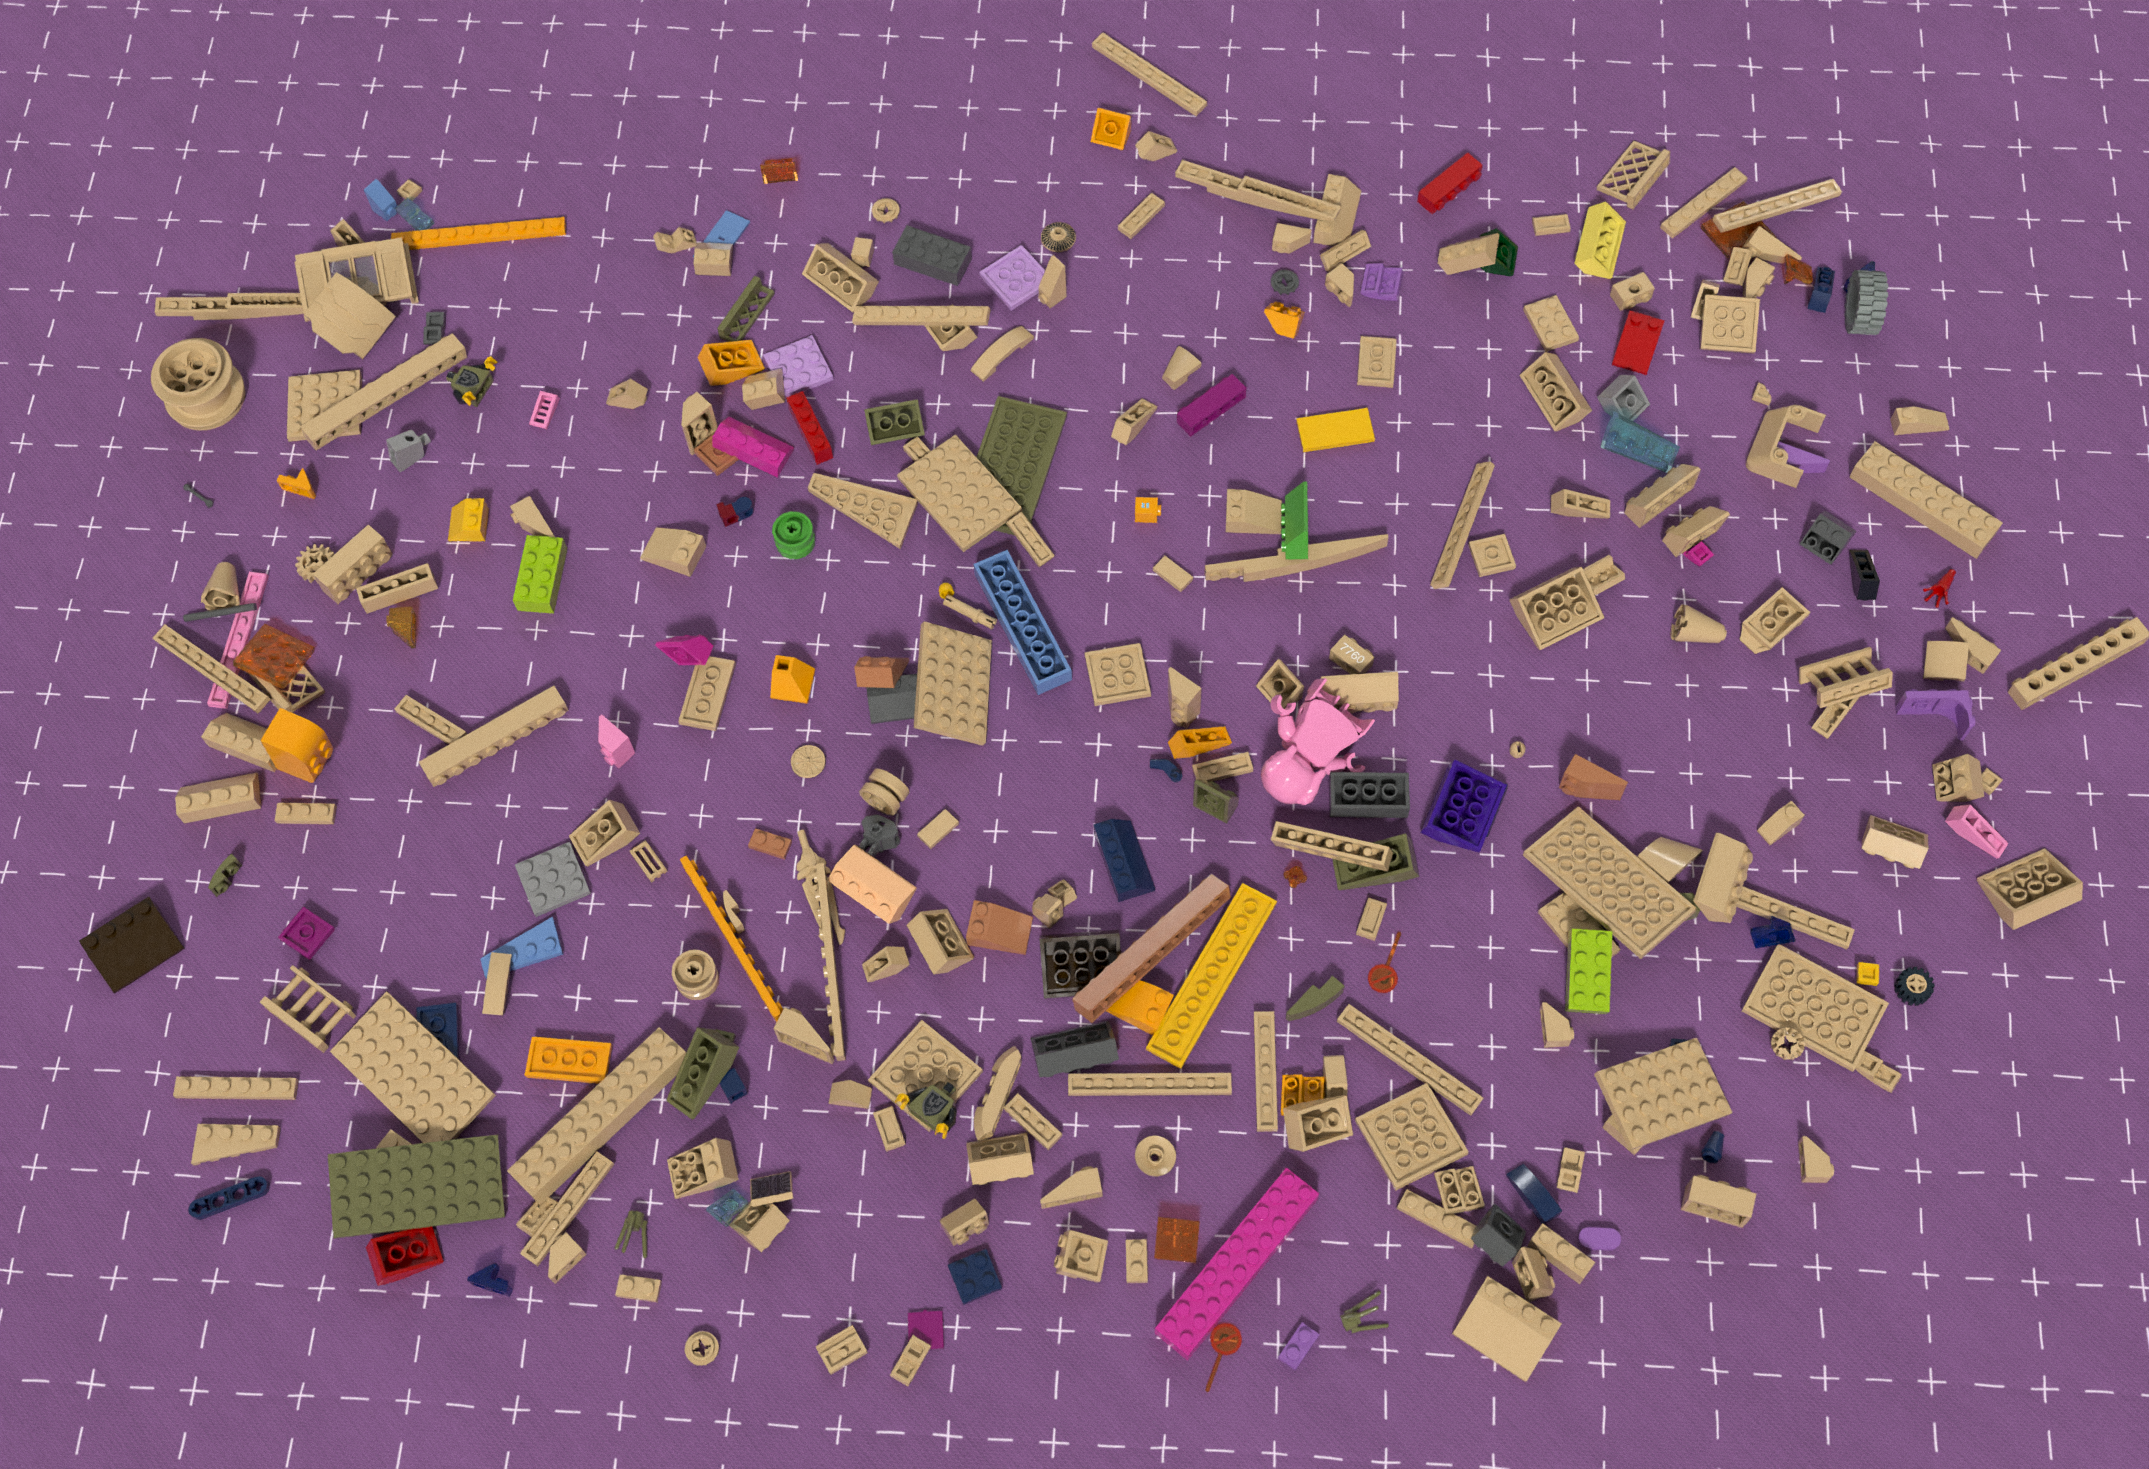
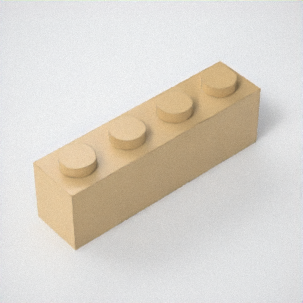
(397, 588)

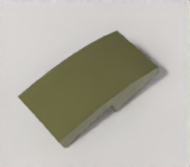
(219, 881)

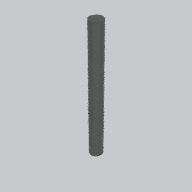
(220, 612)

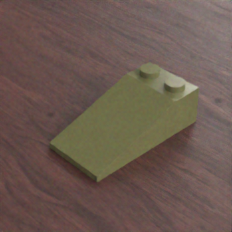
(1401, 868)
(701, 1071)

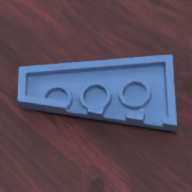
(530, 947)

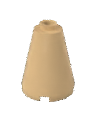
(221, 588)
(1696, 627)

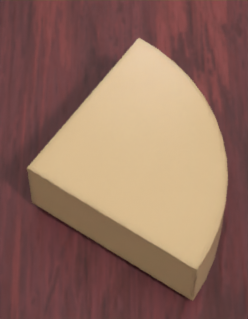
(1762, 395)

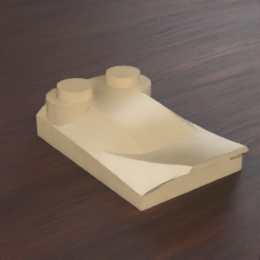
(1772, 622)

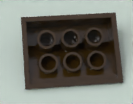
(131, 944)
(1075, 959)

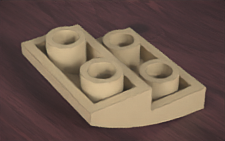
(1946, 660)
(1459, 1190)

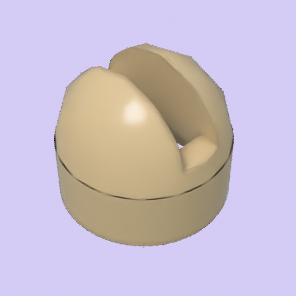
(1514, 751)

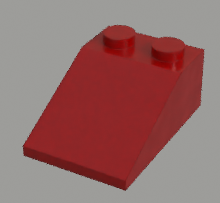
(1638, 342)
(403, 1254)

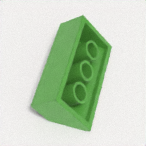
(1295, 523)

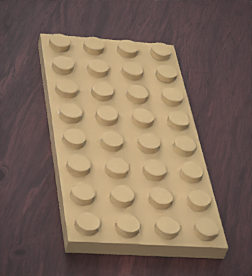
(1609, 882)
(412, 1072)

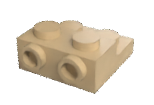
(1080, 1256)

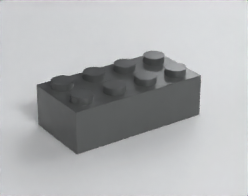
(932, 255)
(1369, 795)

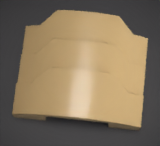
(348, 317)

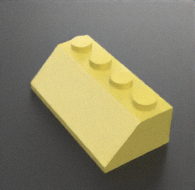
(1600, 241)

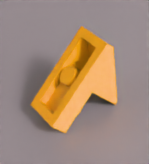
(299, 485)

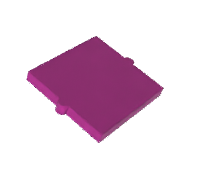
(927, 1327)

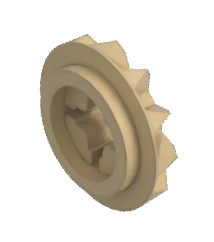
(880, 206)
(1792, 1036)
(693, 1344)

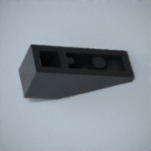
(1864, 575)

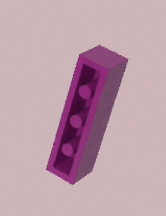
(1211, 405)

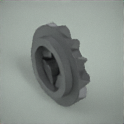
(1289, 277)

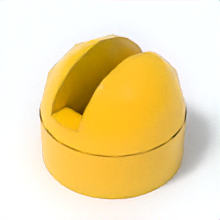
(945, 589)

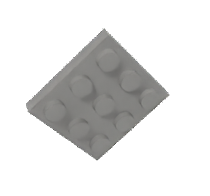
(552, 879)

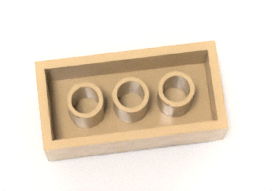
(353, 564)

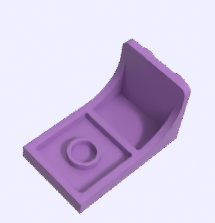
(1950, 703)

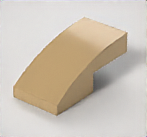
(732, 909)
(1877, 1072)
(1570, 1170)
(910, 1360)

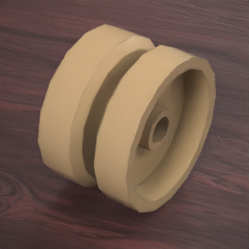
(884, 792)
(695, 974)

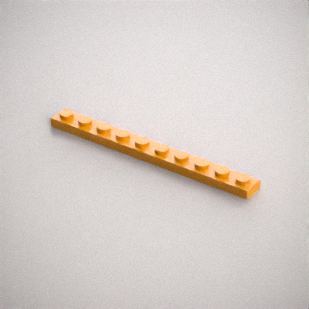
(483, 233)
(728, 931)

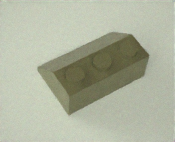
(894, 422)

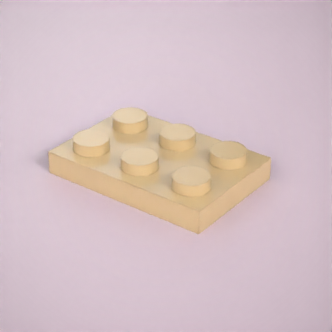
(1551, 323)

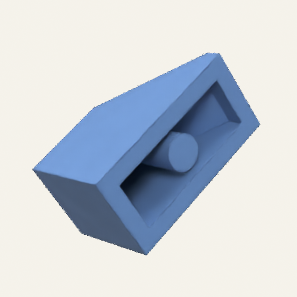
(380, 200)

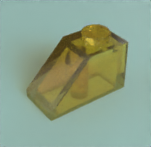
(403, 624)

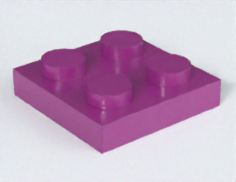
(306, 933)

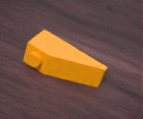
(1198, 741)

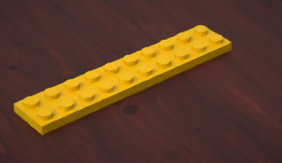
(1211, 976)

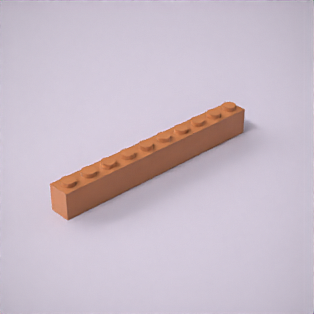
(1151, 948)

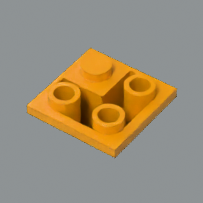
(1283, 319)
(791, 679)

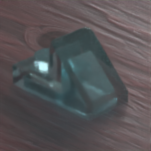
(727, 1207)

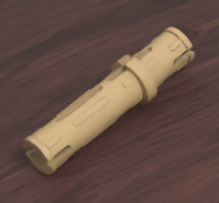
(976, 615)

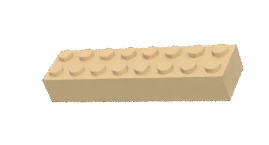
(1925, 499)

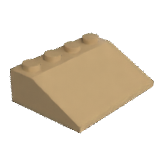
(1557, 607)
(2031, 888)
(1506, 1329)

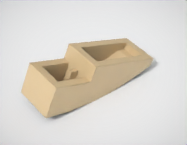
(497, 984)

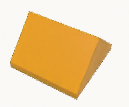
(1111, 128)

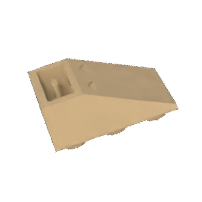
(702, 1168)

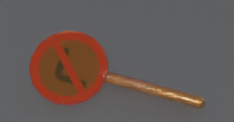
(1383, 977)
(1225, 1341)

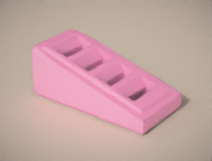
(550, 412)

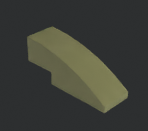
(1315, 999)

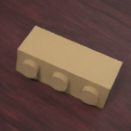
(1561, 1253)

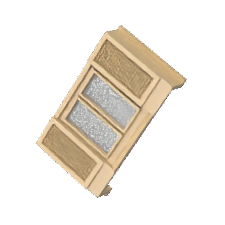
(376, 267)

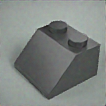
(1498, 1235)

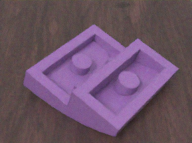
(1381, 282)

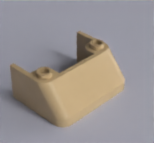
(1771, 460)

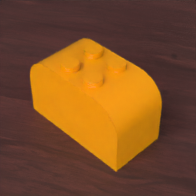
(297, 745)

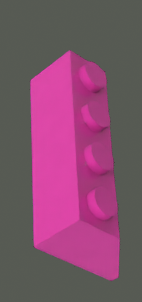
(751, 446)

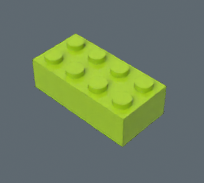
(540, 574)
(1588, 971)

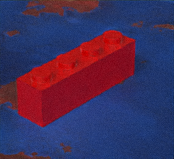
(1450, 183)
(809, 428)

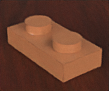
(770, 843)

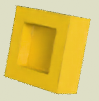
(1867, 974)

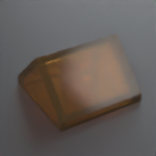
(779, 170)

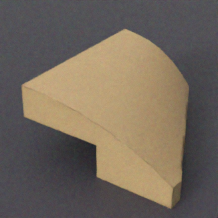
(1180, 367)

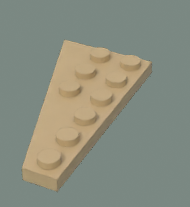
(875, 509)

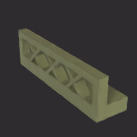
(740, 308)

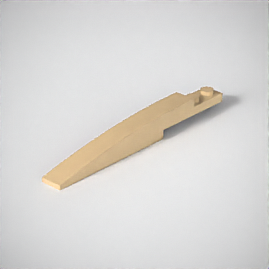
(1257, 192)
(231, 307)
(1274, 566)

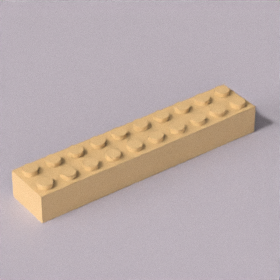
(598, 1116)

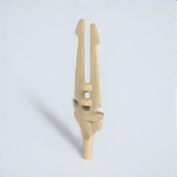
(806, 867)

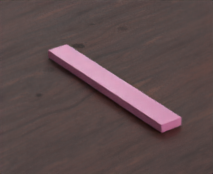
(239, 634)

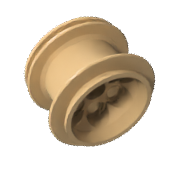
(198, 384)

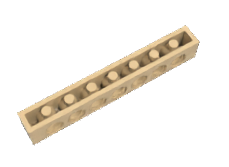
(2025, 696)

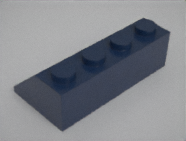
(1123, 859)

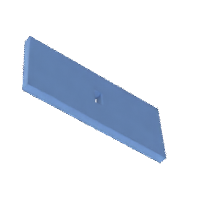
(728, 228)

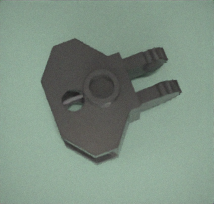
(878, 836)

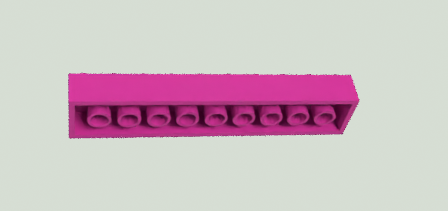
(1236, 1264)

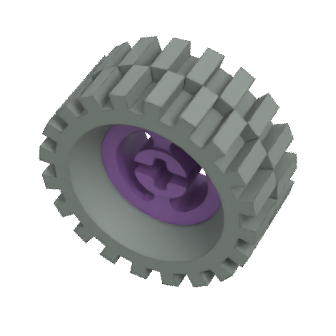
(1866, 302)

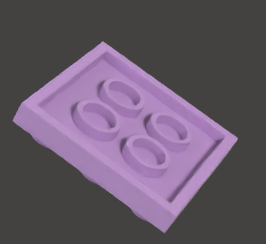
(1014, 277)
(801, 365)

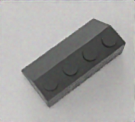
(893, 703)
(1074, 1049)

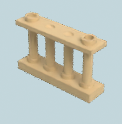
(1847, 689)
(303, 1027)

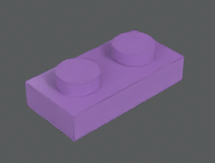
(1298, 1346)

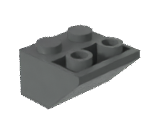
(1827, 537)

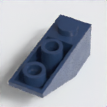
(1821, 289)

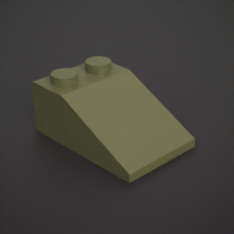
(1214, 800)

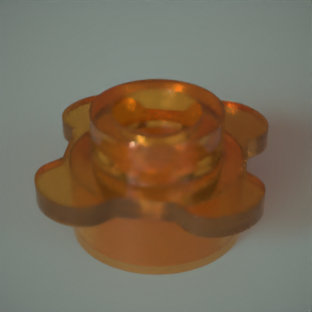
(1295, 871)

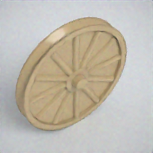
(808, 761)

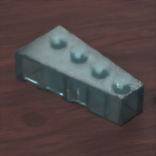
(1638, 443)

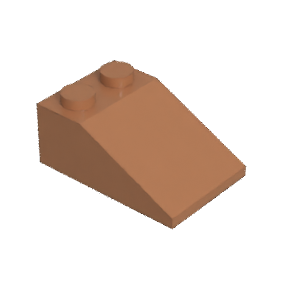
(879, 671)
(1590, 781)
(998, 928)

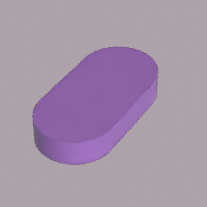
(1599, 1238)

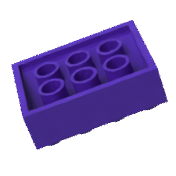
(1463, 807)

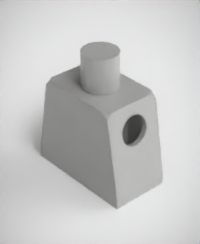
(406, 449)

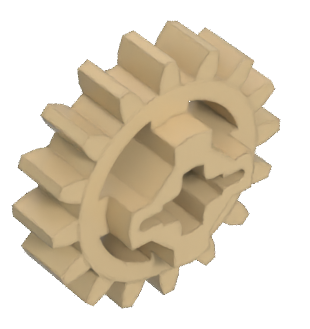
(312, 560)

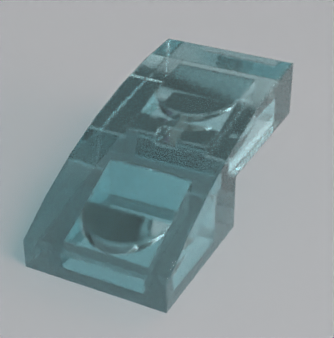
(413, 215)

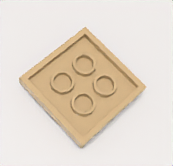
(1729, 324)
(1117, 674)

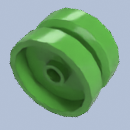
(793, 535)

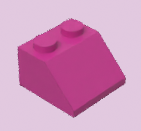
(686, 649)

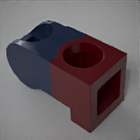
(735, 511)

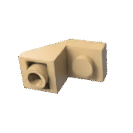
(678, 241)
(1335, 1075)

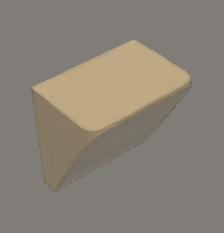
(1064, 892)

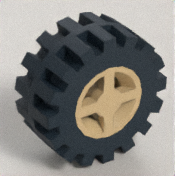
(1919, 980)

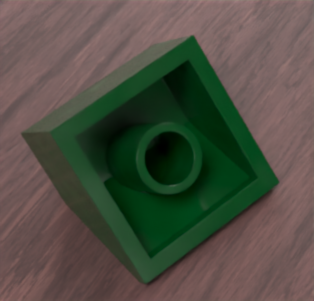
(1505, 255)

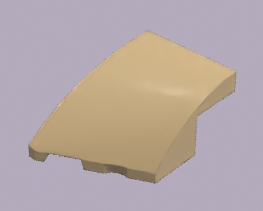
(1668, 857)

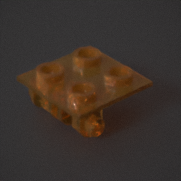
(1176, 1239)

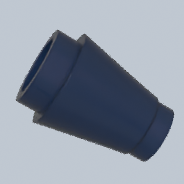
(1713, 1148)

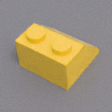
(469, 520)

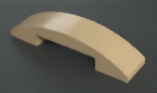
(1000, 350)

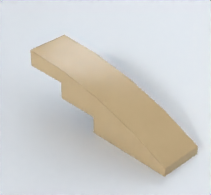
(1833, 716)

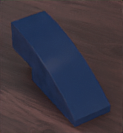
(1534, 1194)

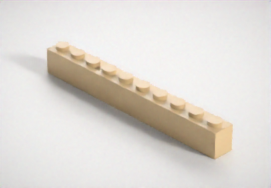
(383, 391)

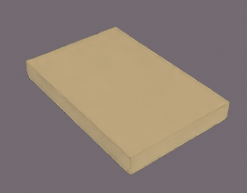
(1376, 361)

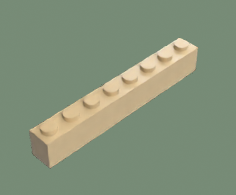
(493, 736)

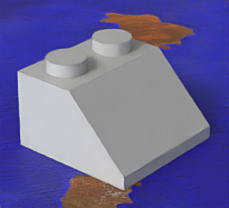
(1624, 397)

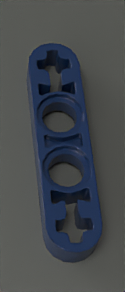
(229, 1200)

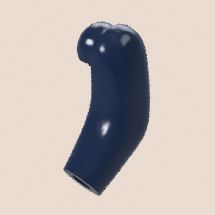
(1168, 767)

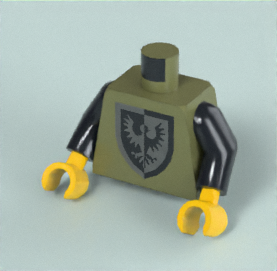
(472, 382)
(932, 1107)

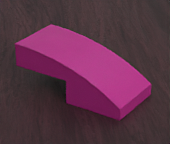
(1698, 554)

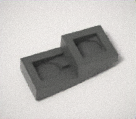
(434, 327)

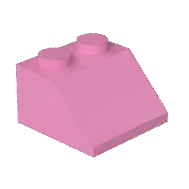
(614, 743)

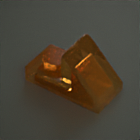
(1797, 270)

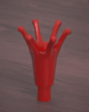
(1941, 587)

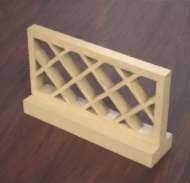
(1645, 178)
(278, 696)

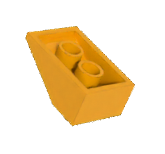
(729, 361)
(1142, 1006)

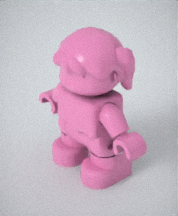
(1311, 745)

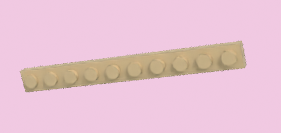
(830, 969)

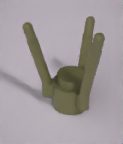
(633, 1222)
(1351, 1319)

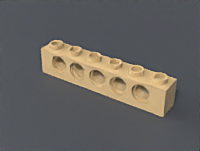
(1332, 846)

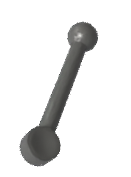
(209, 503)

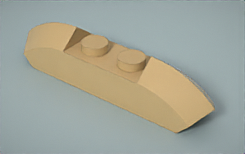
(987, 1117)

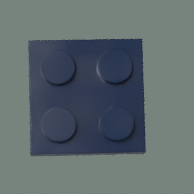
(974, 1276)

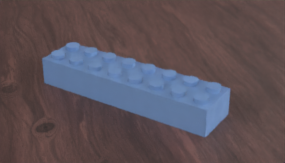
(1022, 622)

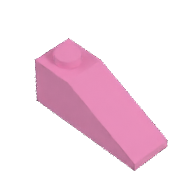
(1976, 829)

